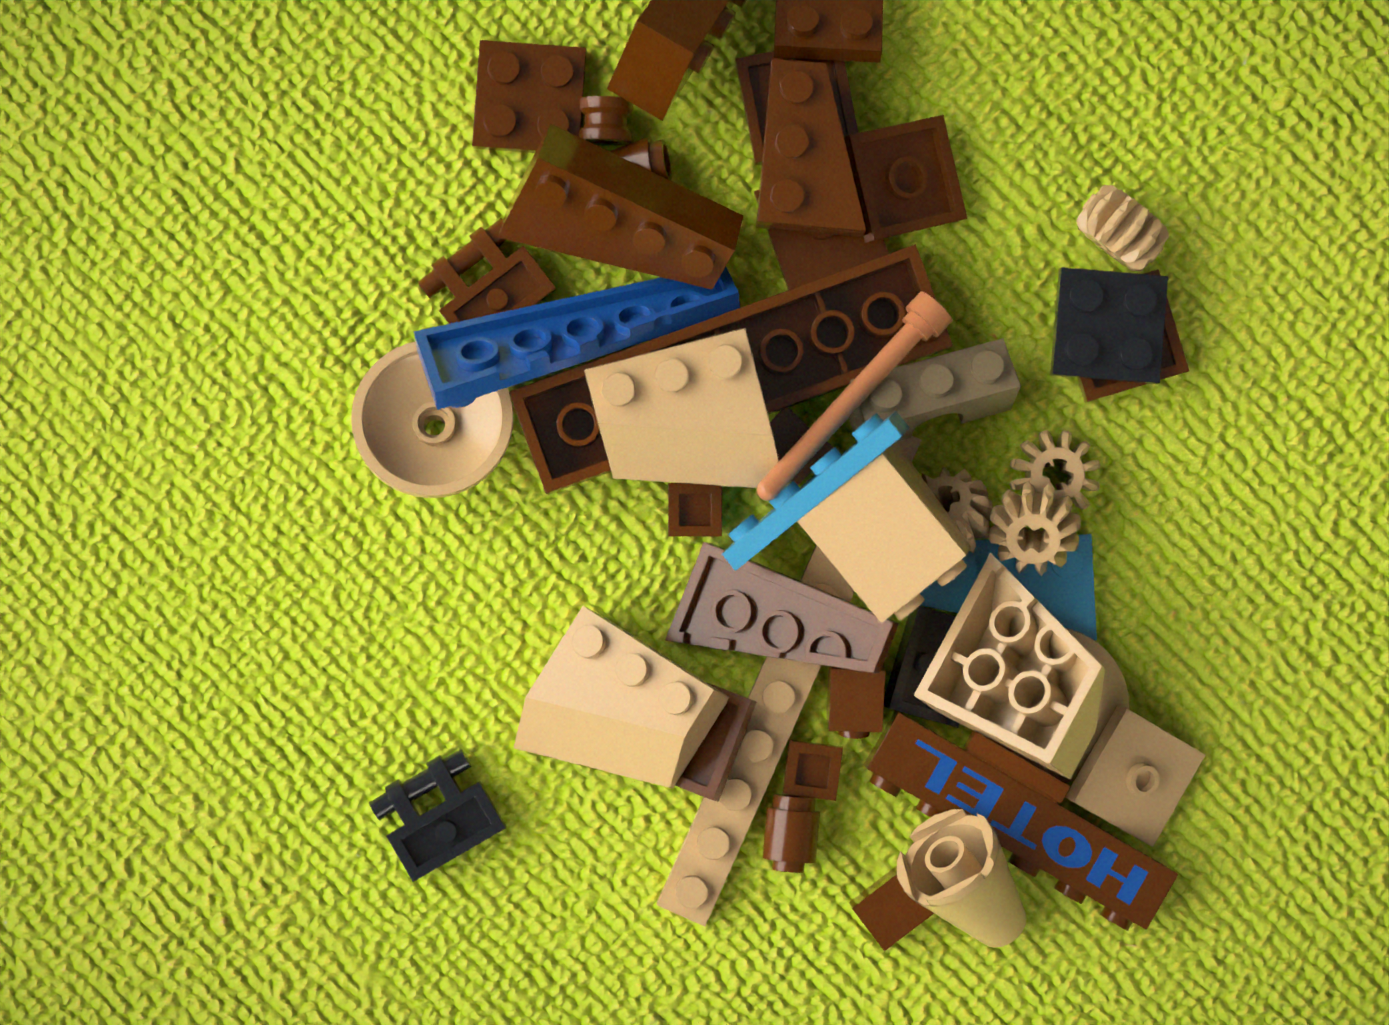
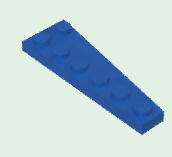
(535, 340)

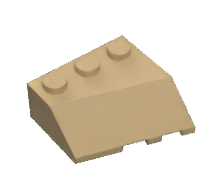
(685, 414)

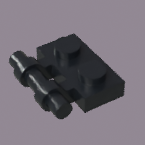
(446, 829)

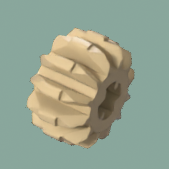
(1122, 228)
(1069, 464)
(964, 502)
(1036, 511)

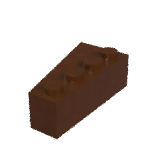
(618, 214)

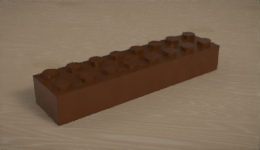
(799, 343)

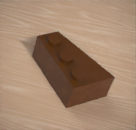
(666, 48)
(805, 156)

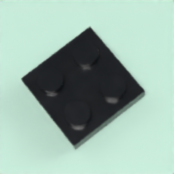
(1109, 325)

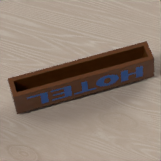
(1025, 822)

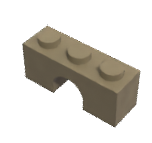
(963, 382)

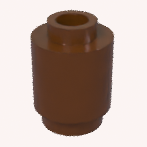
(791, 832)

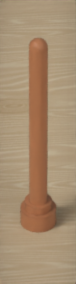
(923, 320)

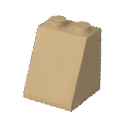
(888, 535)

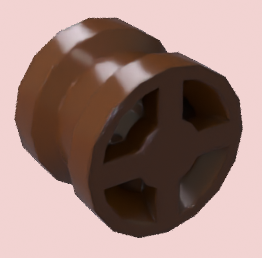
(605, 120)

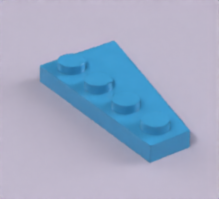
(830, 473)
(1062, 591)

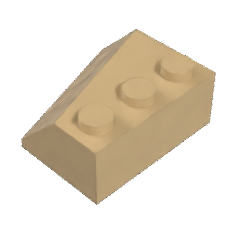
(1016, 674)
(617, 705)

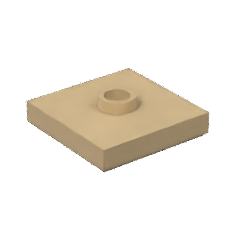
(1135, 775)

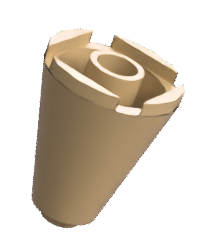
(963, 877)

